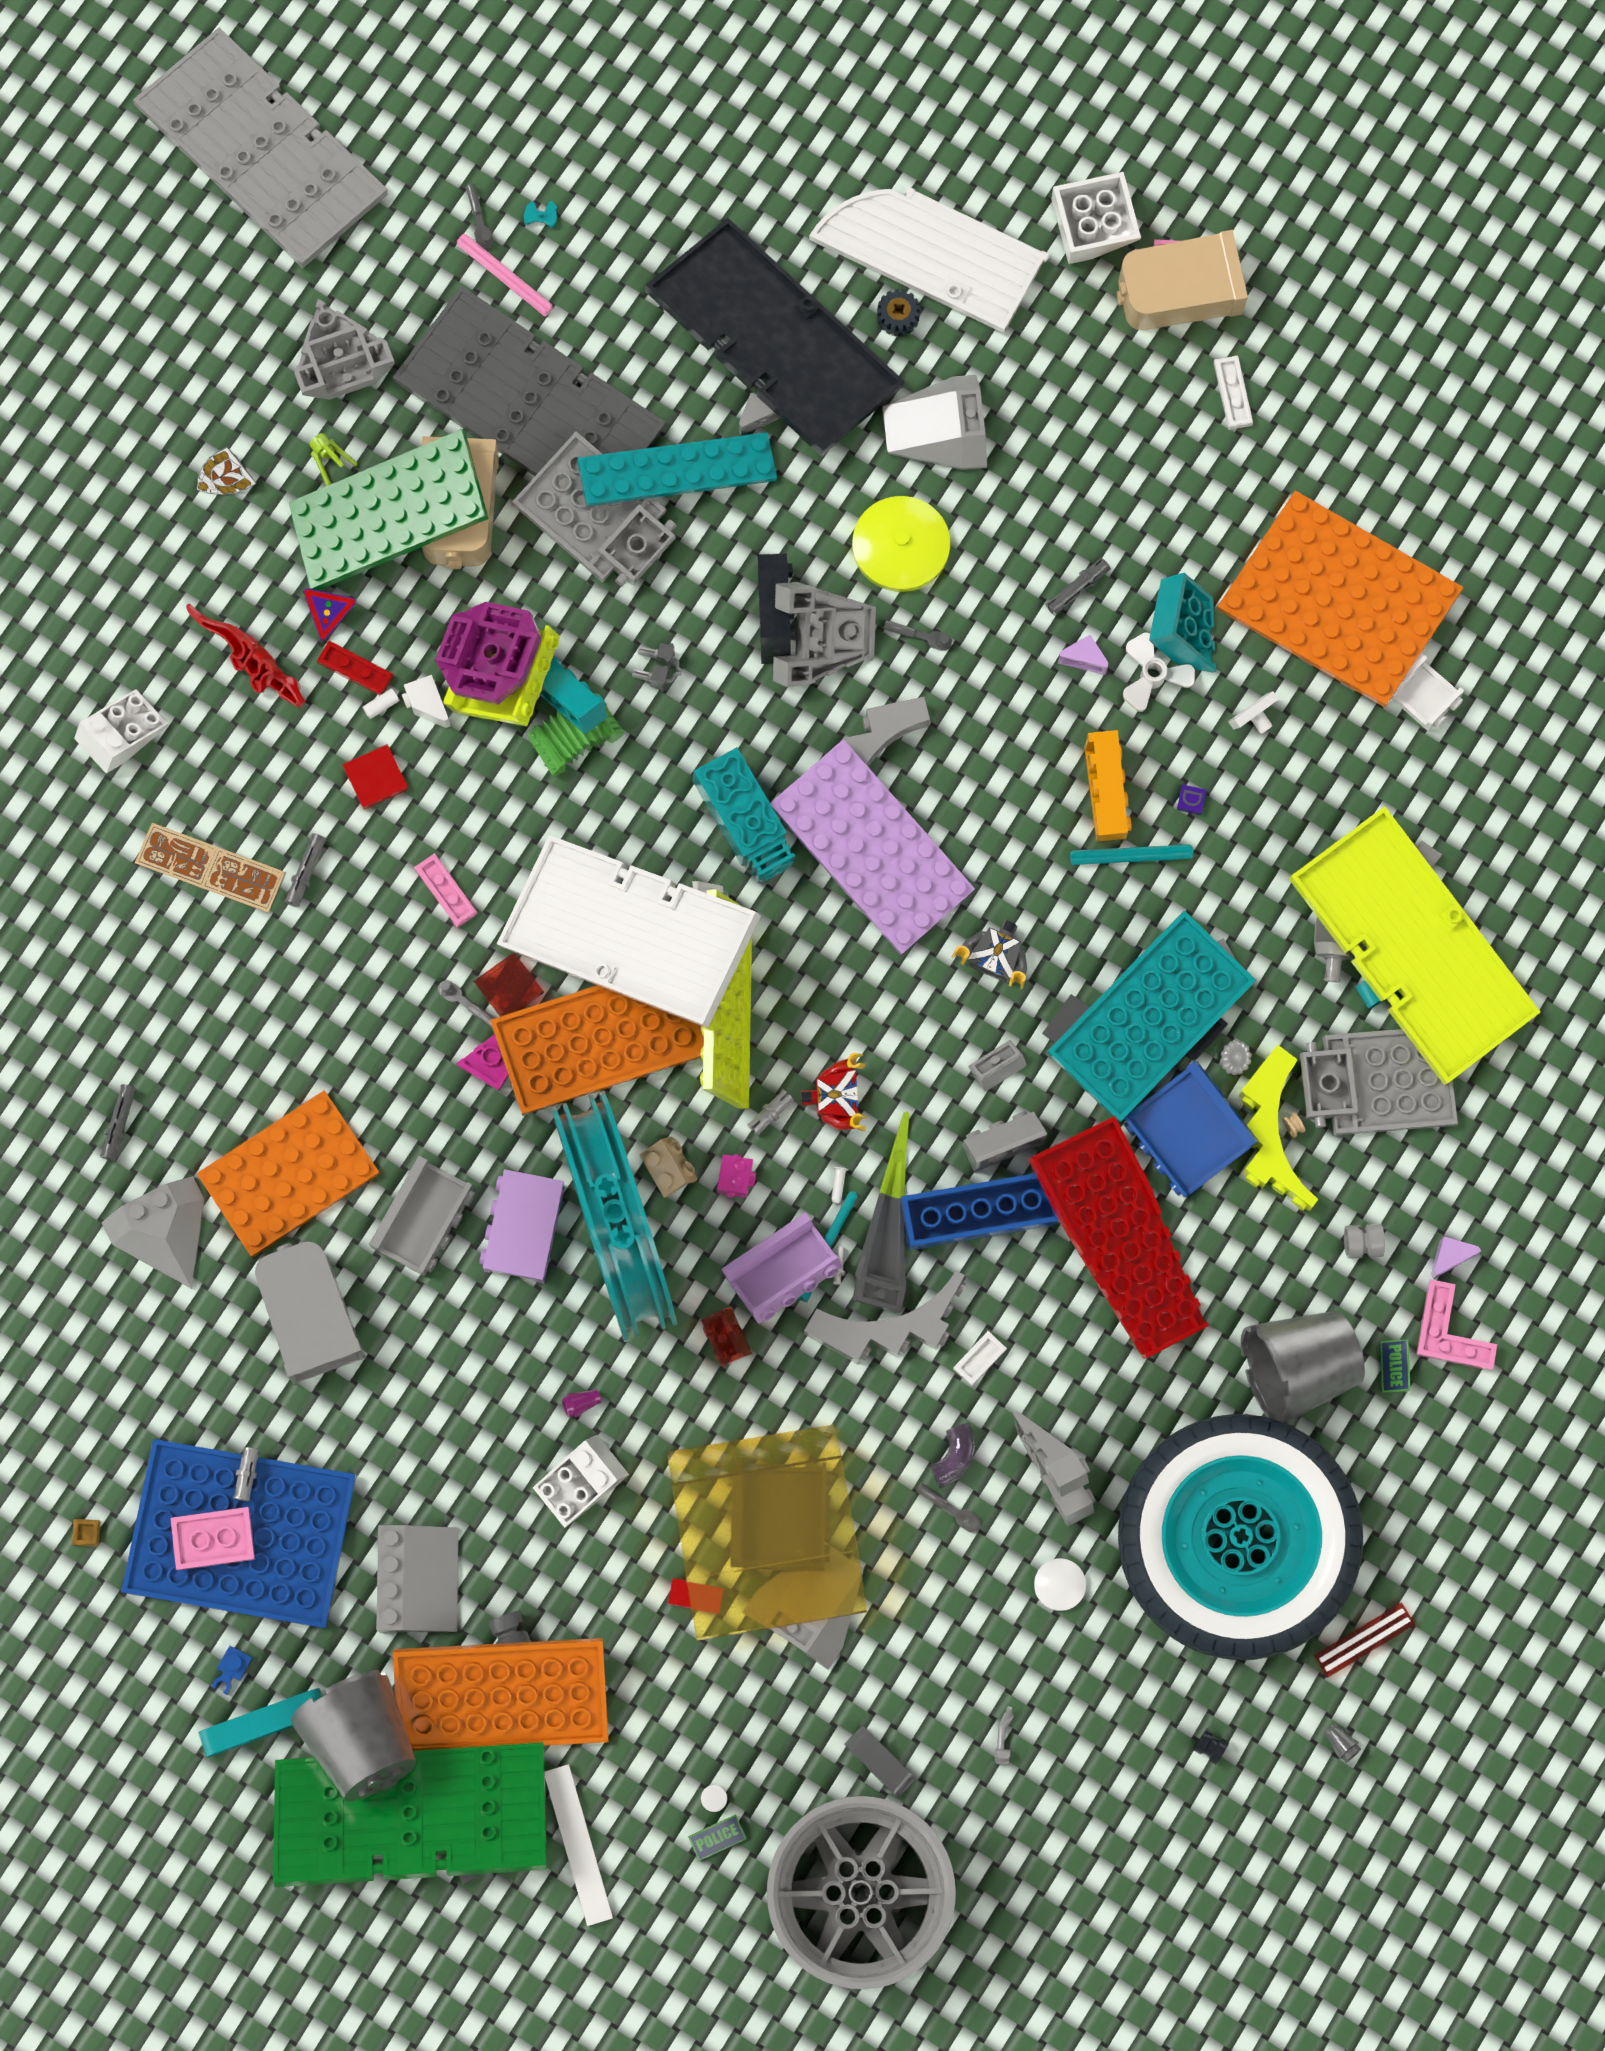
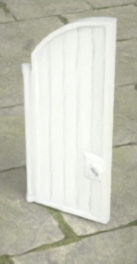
(934, 252)

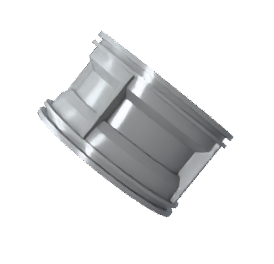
(936, 1891)

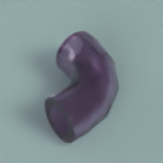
(958, 1456)

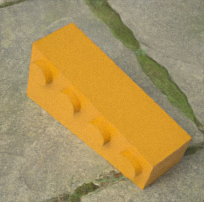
(1106, 786)

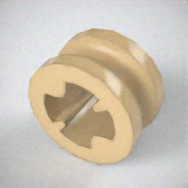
(1293, 1125)

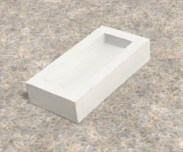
(979, 1358)

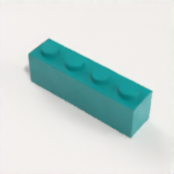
(572, 698)

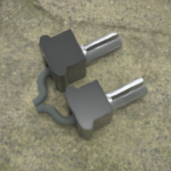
(659, 676)

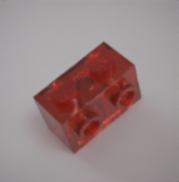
(726, 1337)

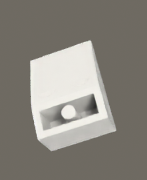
(119, 730)
(580, 1480)

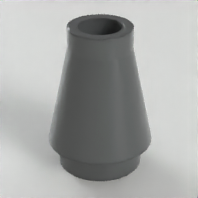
(1342, 1743)

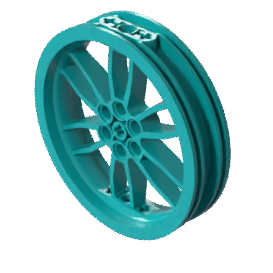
(614, 1215)

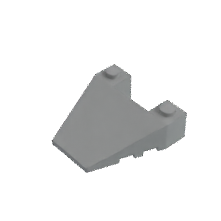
(829, 633)
(1058, 1469)

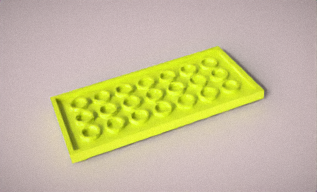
(728, 1036)

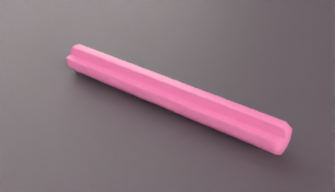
(504, 275)

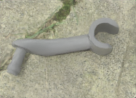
(1002, 1755)

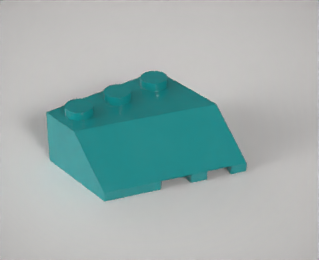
(1184, 623)

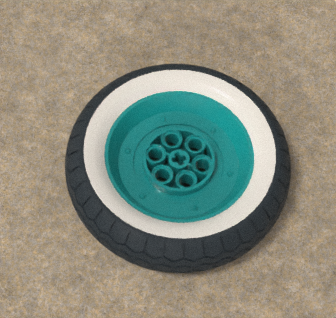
(1307, 1561)

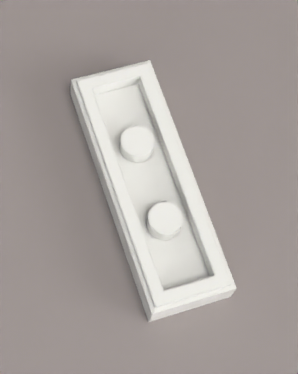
(1233, 392)

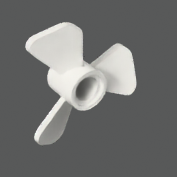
(1143, 653)

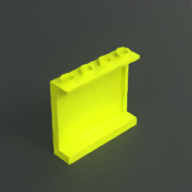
(520, 705)

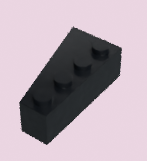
(774, 623)

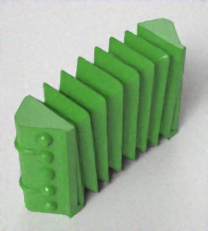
(562, 741)

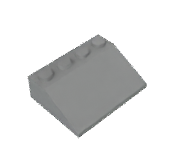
(417, 1578)

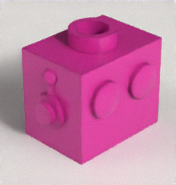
(735, 1176)

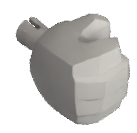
(1329, 949)

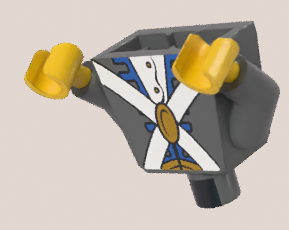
(996, 954)

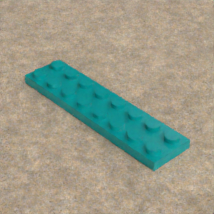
(676, 469)

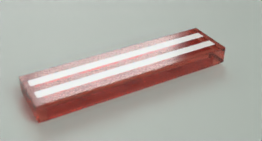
(1364, 1640)

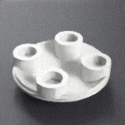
(1060, 1584)

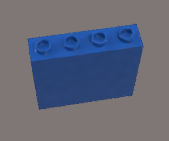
(1190, 1130)

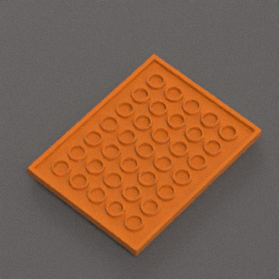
(1340, 598)

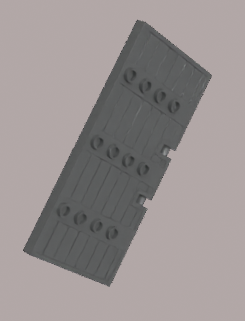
(482, 379)

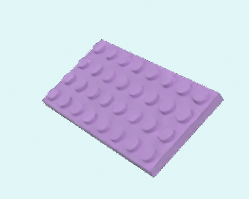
(871, 847)

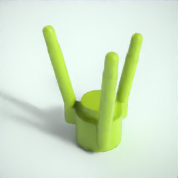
(325, 448)

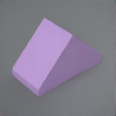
(1085, 656)
(1451, 1254)

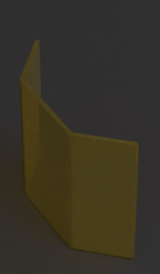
(766, 1532)

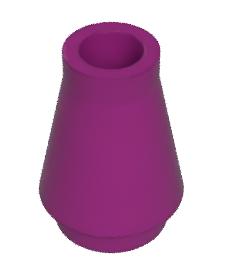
(580, 1402)

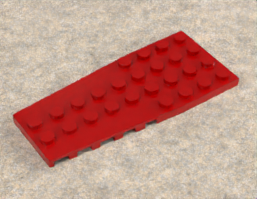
(1120, 1234)

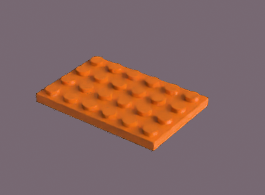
(288, 1173)

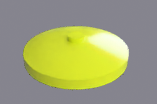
(901, 544)

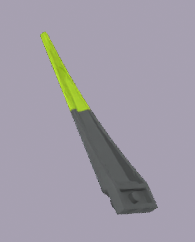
(882, 1260)

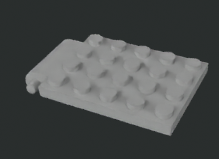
(600, 537)
(1373, 1085)

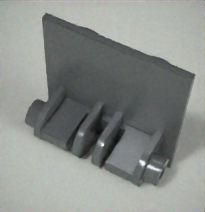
(1065, 1018)

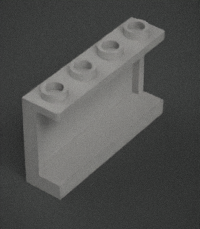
(422, 1217)

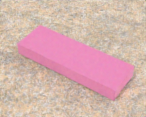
(446, 890)

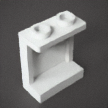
(1427, 695)

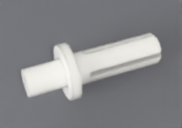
(840, 1253)

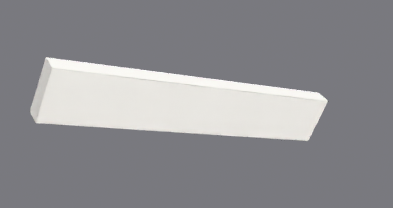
(578, 1845)

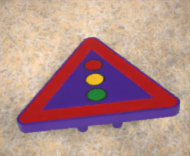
(327, 609)

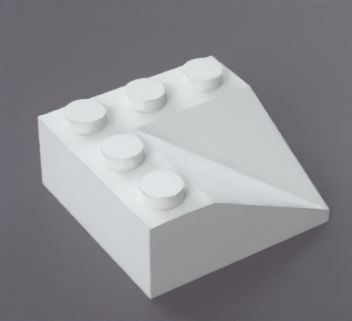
(1095, 216)

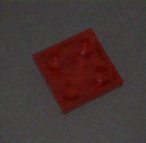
(508, 986)

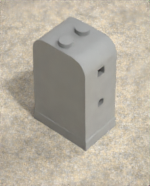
(307, 1311)

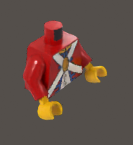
(837, 1095)

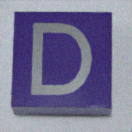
(1191, 799)

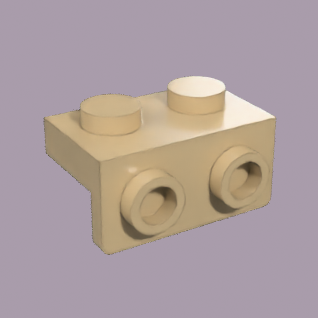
(668, 1166)

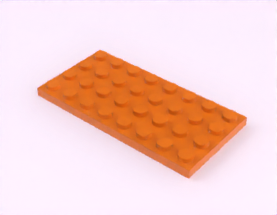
(588, 1045)
(502, 1694)

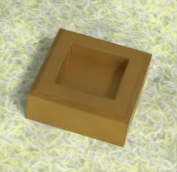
(86, 1532)

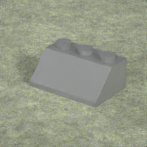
(1004, 1140)

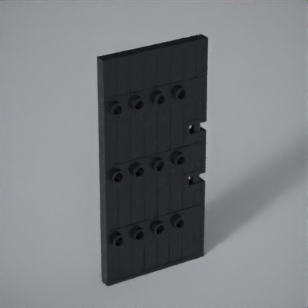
(774, 330)

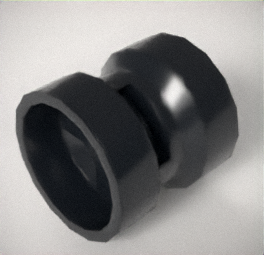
(1211, 1746)

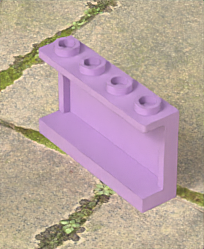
(522, 1225)
(782, 1268)

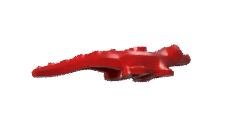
(252, 658)

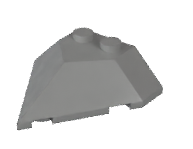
(339, 356)
(161, 1228)

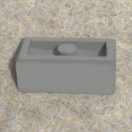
(997, 1065)

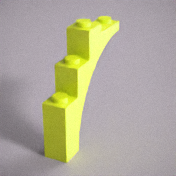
(1270, 1162)

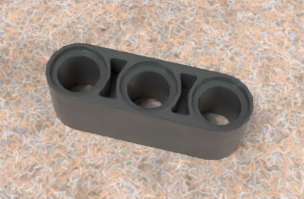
(879, 1761)

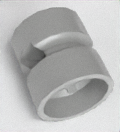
(1364, 1241)

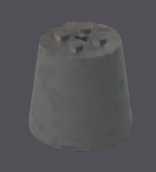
(1301, 1362)
(357, 1735)

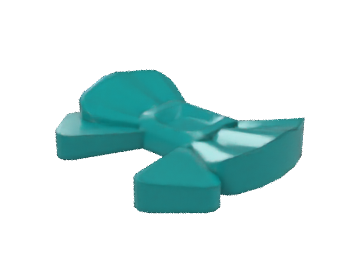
(548, 217)

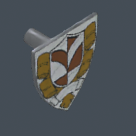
(224, 474)

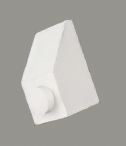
(426, 701)

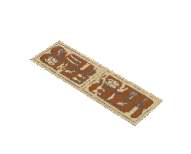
(210, 867)

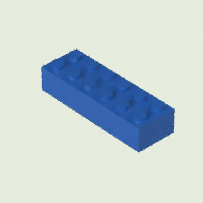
(976, 1211)

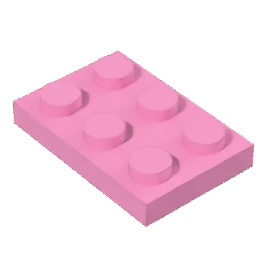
(212, 1538)

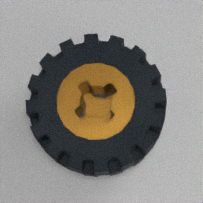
(894, 320)

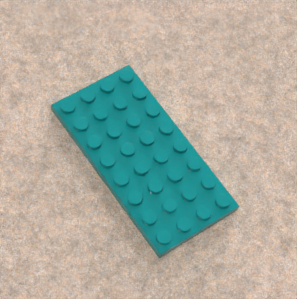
(1151, 1016)

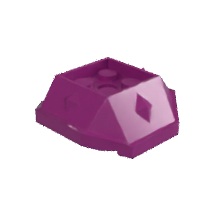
(472, 641)

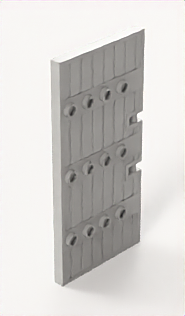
(260, 151)

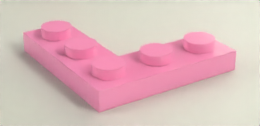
(1439, 1345)

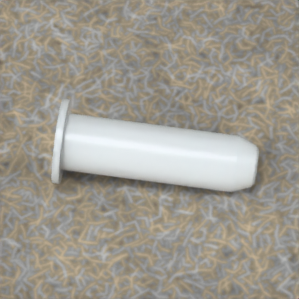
(838, 1184)

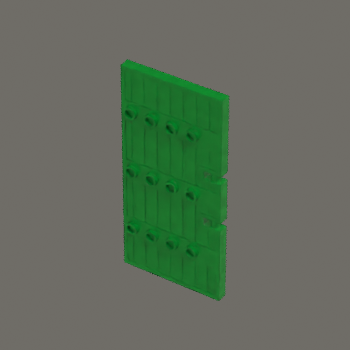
(464, 1803)

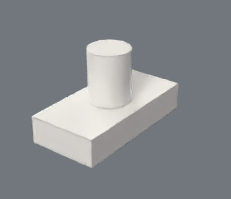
(1255, 713)

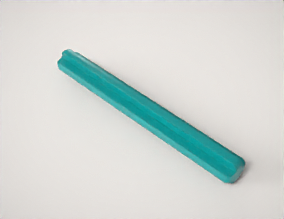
(1131, 854)

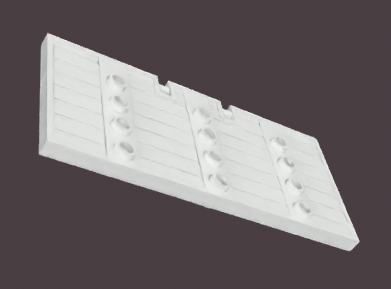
(628, 932)

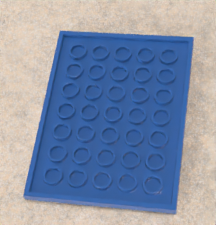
(295, 1524)

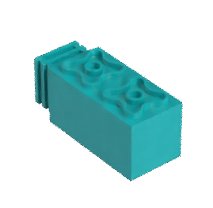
(744, 815)

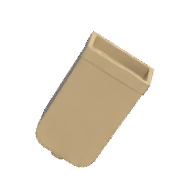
(1182, 282)
(473, 544)

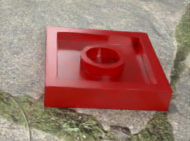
(375, 777)

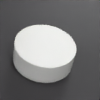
(714, 1798)

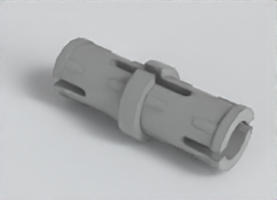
(770, 1112)
(246, 1474)

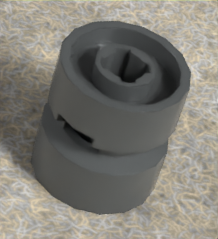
(509, 1628)

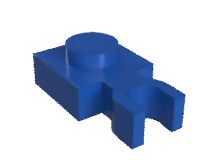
(233, 1665)

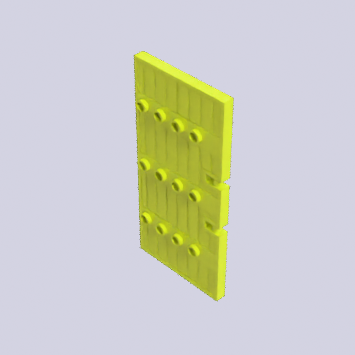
(1418, 942)

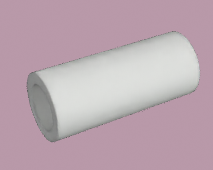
(380, 703)

